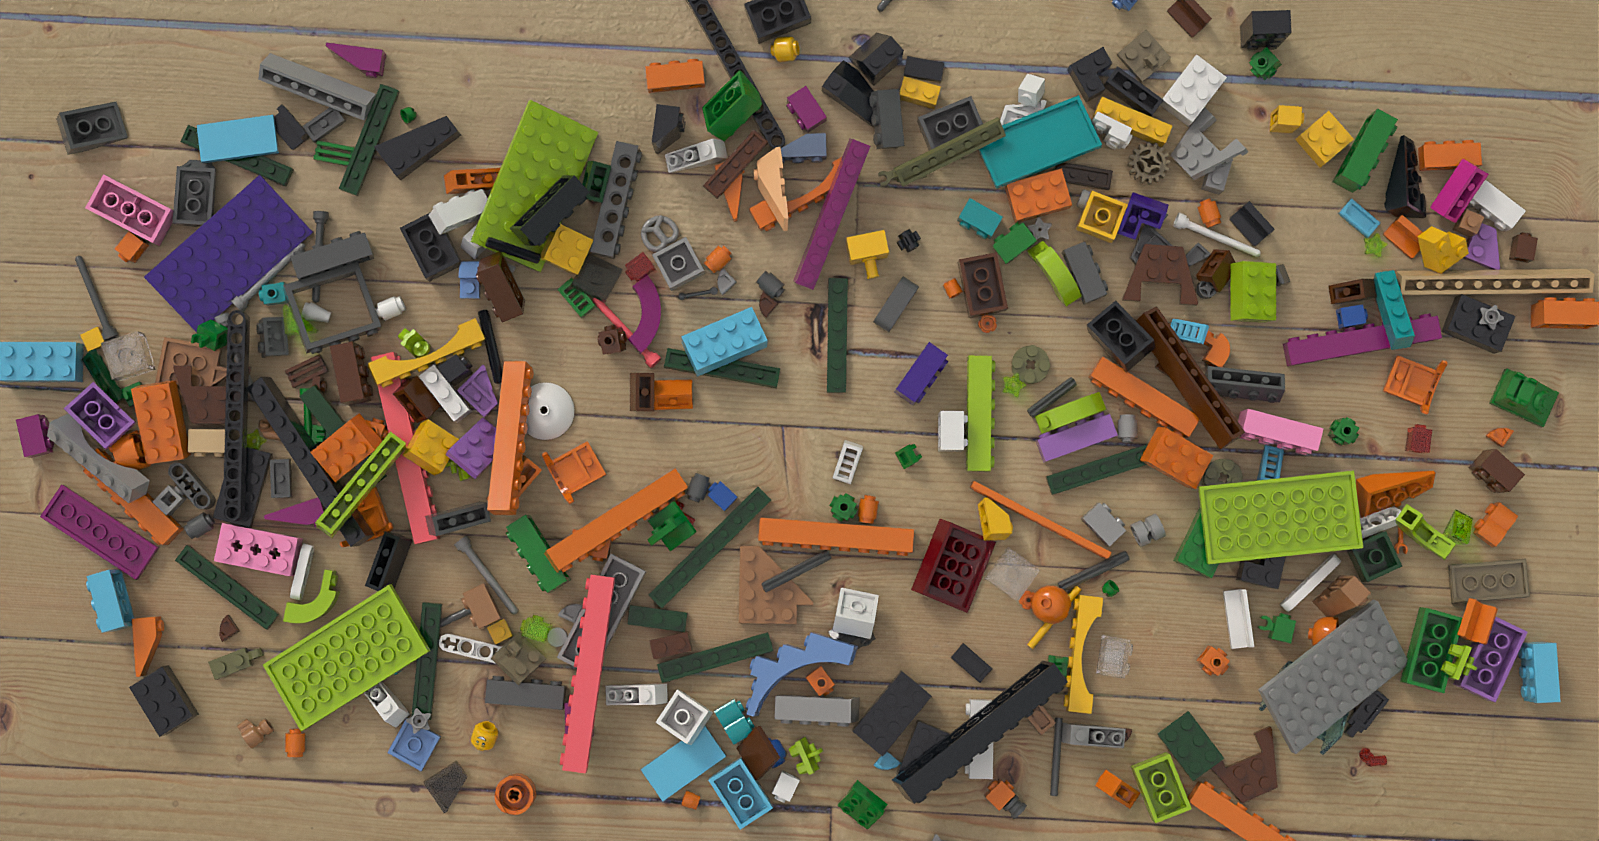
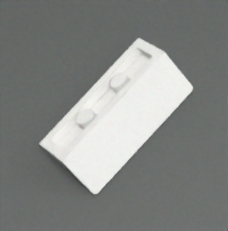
(1238, 618)

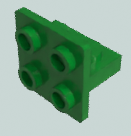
(670, 527)
(862, 805)

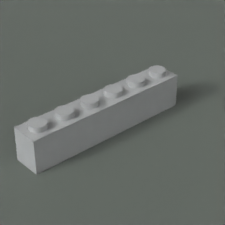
(316, 86)

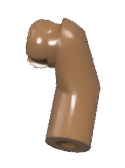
(267, 430)

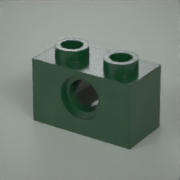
(596, 180)

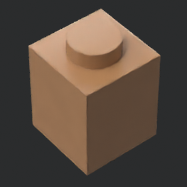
(1468, 223)

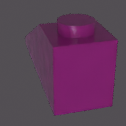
(366, 60)
(302, 513)

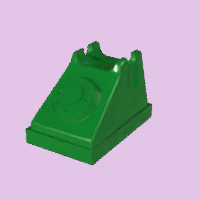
(1524, 397)

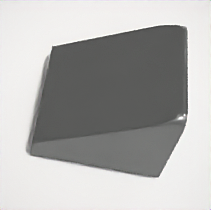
(1281, 275)

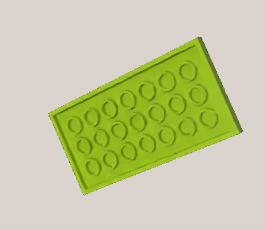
(538, 156)
(1280, 517)
(346, 657)

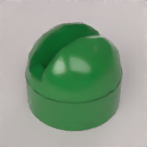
(408, 114)
(1110, 588)

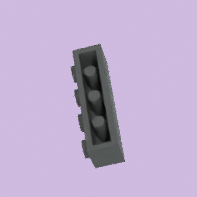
(1247, 384)

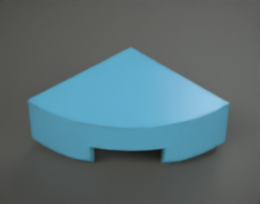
(886, 762)

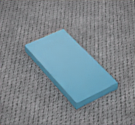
(237, 139)
(682, 764)

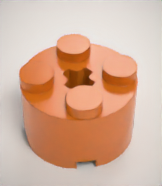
(129, 451)
(526, 796)

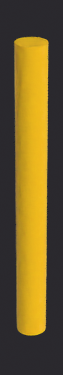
(1046, 626)

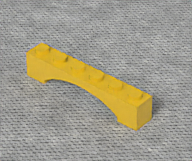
(387, 370)
(1078, 697)

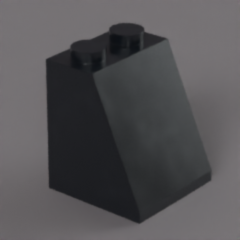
(877, 57)

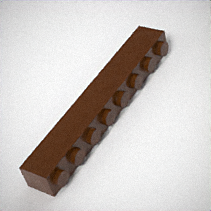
(1190, 380)

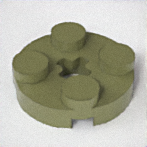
(1034, 354)
(1223, 466)

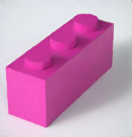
(1459, 190)

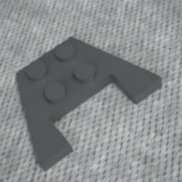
(1151, 236)

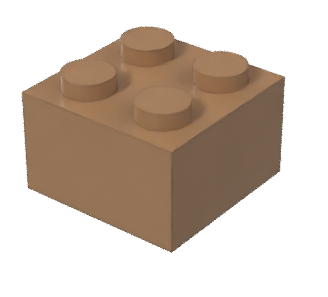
(482, 606)

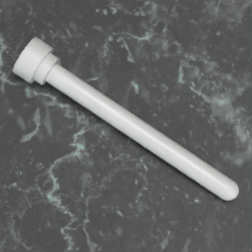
(1183, 222)

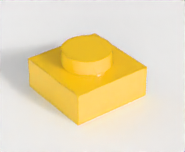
(500, 631)

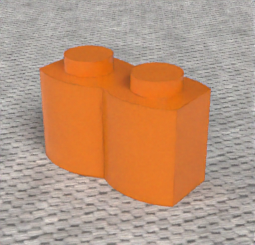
(1494, 524)

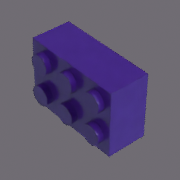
(922, 374)

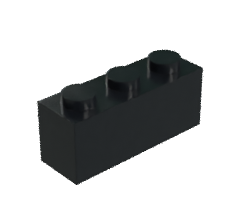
(1132, 92)
(388, 561)

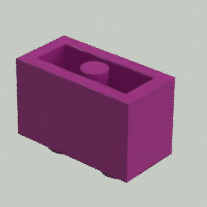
(806, 109)
(33, 436)

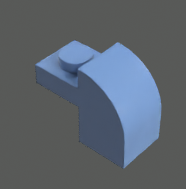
(469, 285)

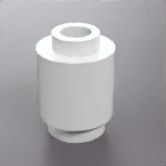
(390, 308)

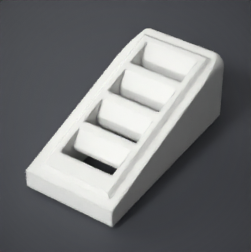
(847, 444)

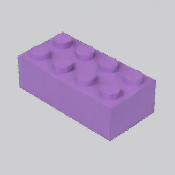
(1493, 661)

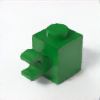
(211, 335)
(1280, 627)

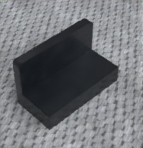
(289, 128)
(1251, 224)

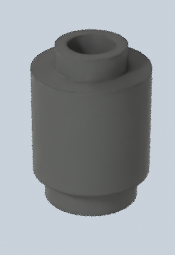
(770, 285)
(698, 487)
(199, 525)

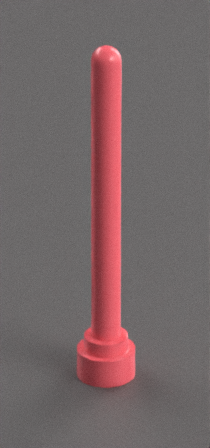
(650, 357)

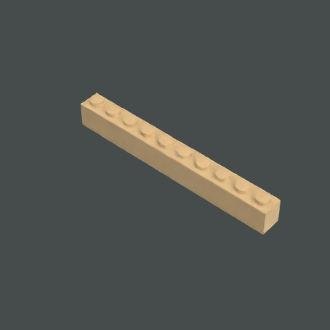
(1496, 281)

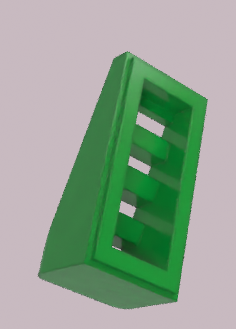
(584, 311)

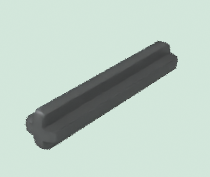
(1051, 397)

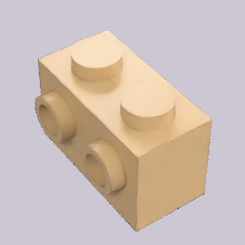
(206, 441)

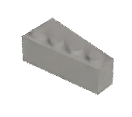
(816, 709)

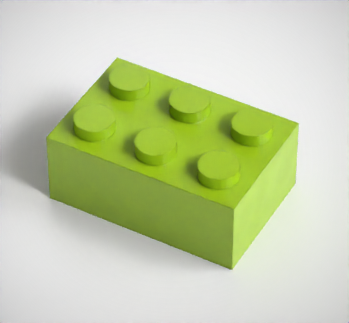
(1253, 291)
(1161, 787)

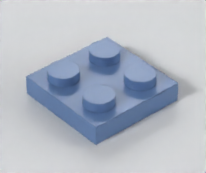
(414, 748)

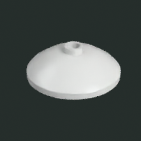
(559, 413)

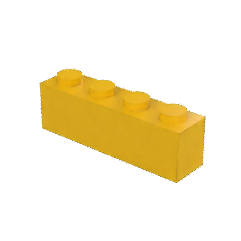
(1142, 125)

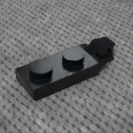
(1365, 713)

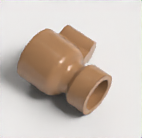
(253, 734)

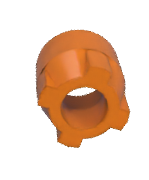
(952, 288)
(690, 800)

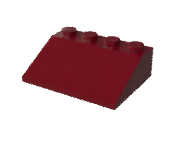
(953, 565)

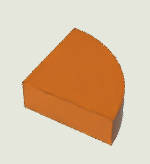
(1500, 435)

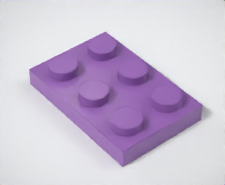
(475, 448)

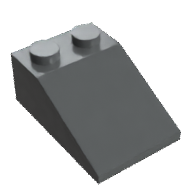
(91, 127)

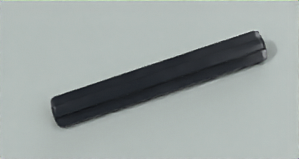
(491, 346)

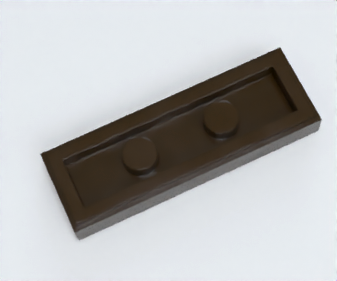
(1086, 175)

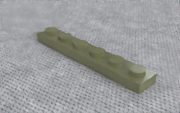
(950, 151)

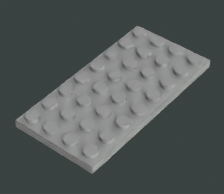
(1333, 676)

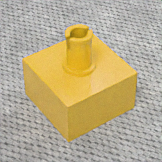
(867, 249)

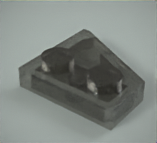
(446, 785)

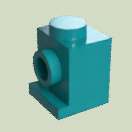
(278, 298)

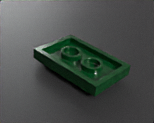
(1190, 746)

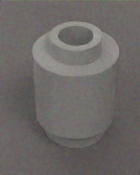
(1127, 428)

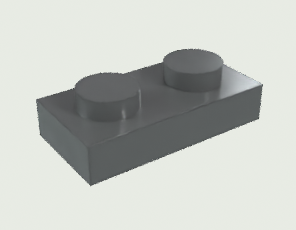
(323, 124)
(280, 478)

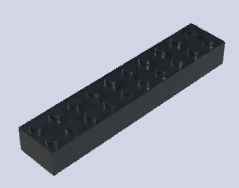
(979, 732)

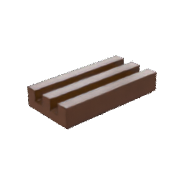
(291, 377)

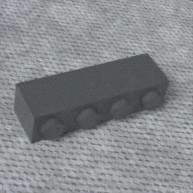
(527, 694)

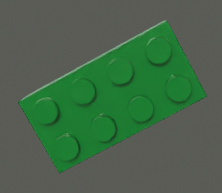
(1365, 151)
(532, 548)
(1192, 550)
(1429, 649)

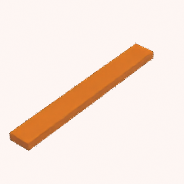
(1048, 524)

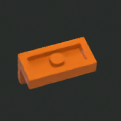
(1404, 236)
(673, 394)
(1477, 622)

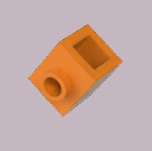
(820, 681)
(999, 793)

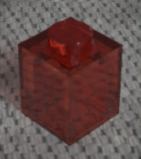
(639, 267)
(1418, 439)

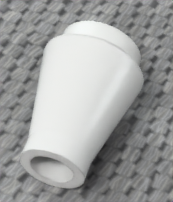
(315, 313)

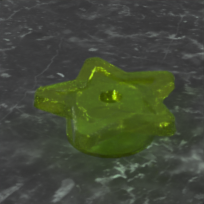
(1379, 245)
(1008, 384)
(255, 436)

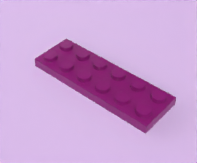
(99, 532)

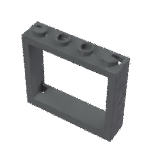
(321, 279)

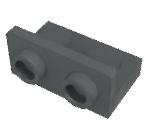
(272, 337)

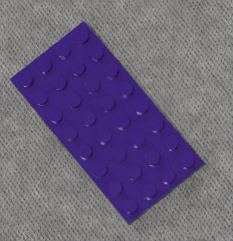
(228, 253)

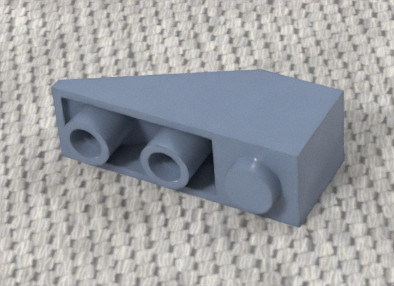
(807, 147)

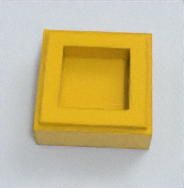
(92, 339)

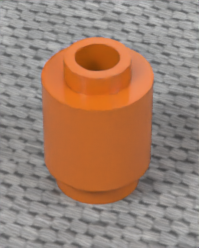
(1209, 213)
(718, 259)
(868, 509)
(295, 743)

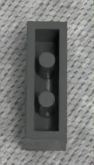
(887, 119)
(1085, 272)
(457, 518)

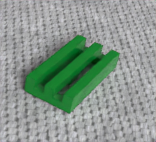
(318, 150)

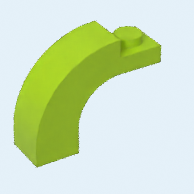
(1056, 272)
(1070, 412)
(1415, 526)
(319, 607)

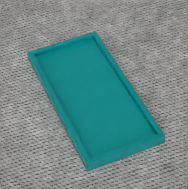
(1040, 142)

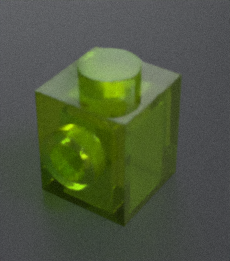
(535, 628)

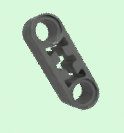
(896, 304)
(198, 485)

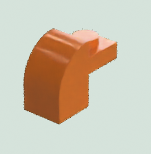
(1218, 349)

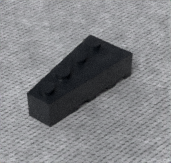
(417, 146)

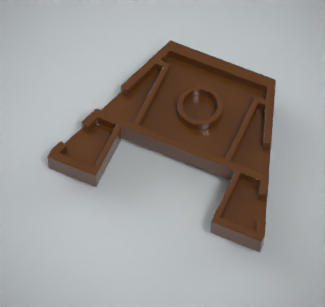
(1165, 266)
(204, 403)
(1254, 774)

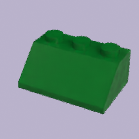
(731, 106)

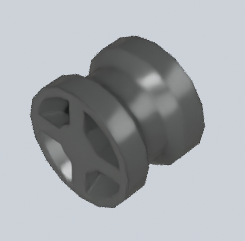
(1208, 288)
(1015, 807)

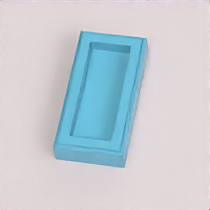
(1359, 218)

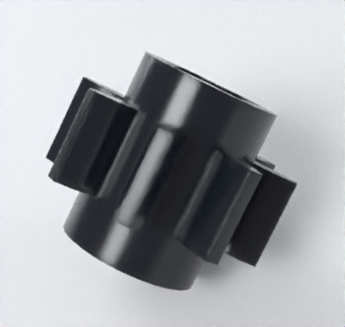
(908, 240)

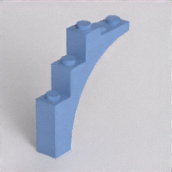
(770, 672)

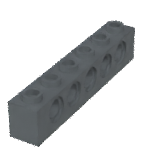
(621, 152)

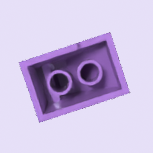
(99, 416)

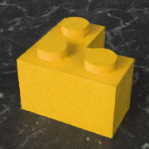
(1441, 249)

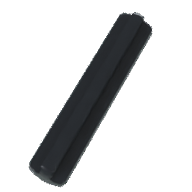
(512, 250)

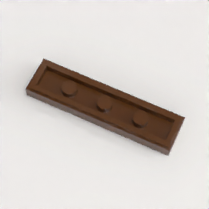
(735, 164)

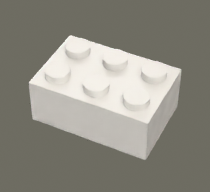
(1192, 90)

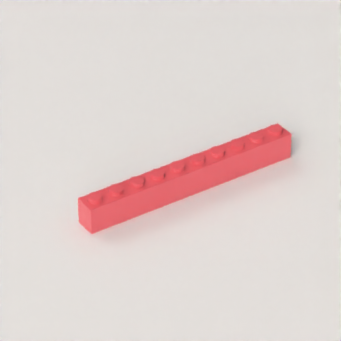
(412, 477)
(588, 674)

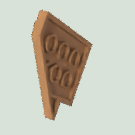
(184, 353)
(763, 607)

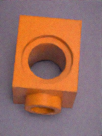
(131, 247)

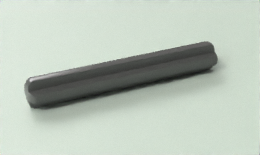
(796, 571)
(1094, 571)

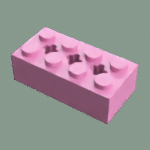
(119, 213)
(1280, 431)
(268, 542)

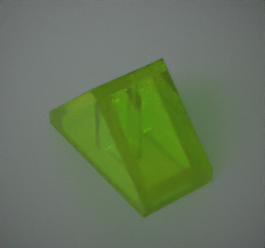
(290, 326)
(1459, 528)

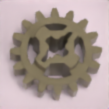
(1142, 162)

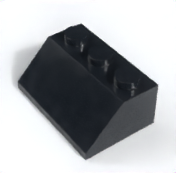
(667, 127)

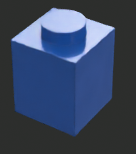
(1351, 316)
(721, 495)

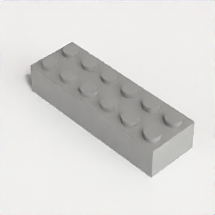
(627, 581)

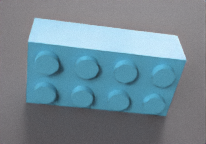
(724, 341)
(41, 361)

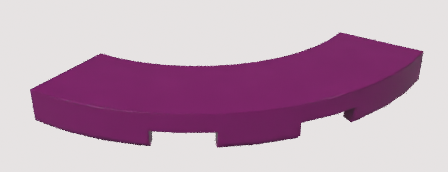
(650, 314)

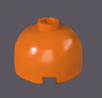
(1051, 604)
(1322, 628)

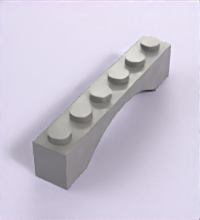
(122, 480)

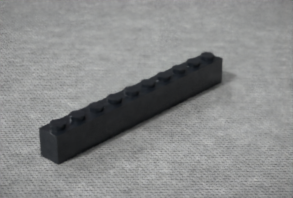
(299, 446)

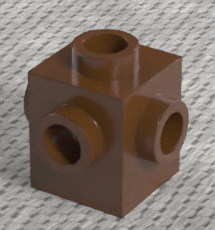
(612, 339)

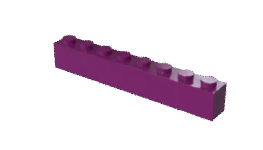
(831, 213)
(1354, 341)

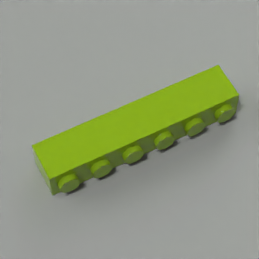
(979, 413)
(361, 485)

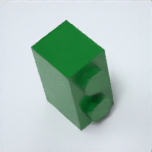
(1014, 242)

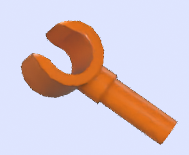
(1400, 542)

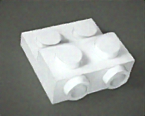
(1116, 133)

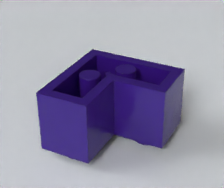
(1139, 211)

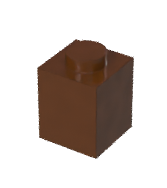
(1523, 247)

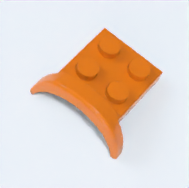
(1414, 382)
(574, 469)
(374, 515)

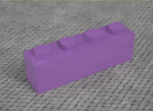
(1077, 437)

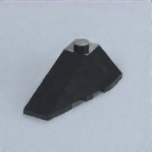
(850, 90)
(1403, 188)

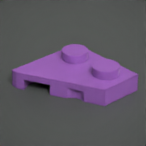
(1484, 248)
(479, 392)

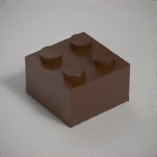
(1496, 471)

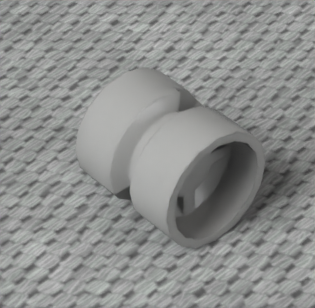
(1148, 530)

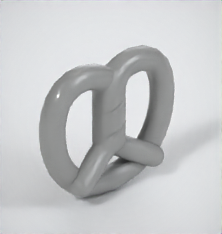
(658, 232)

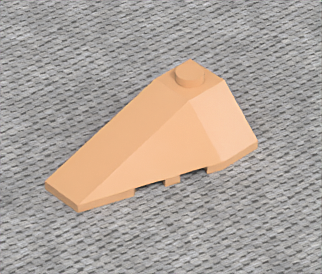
(772, 184)

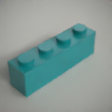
(1393, 310)

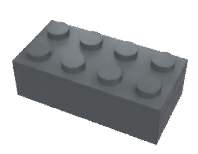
(332, 256)

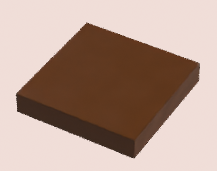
(758, 753)

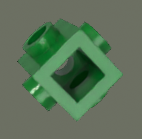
(1264, 64)
(1337, 431)
(838, 513)

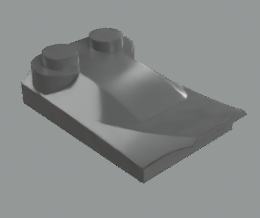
(194, 193)

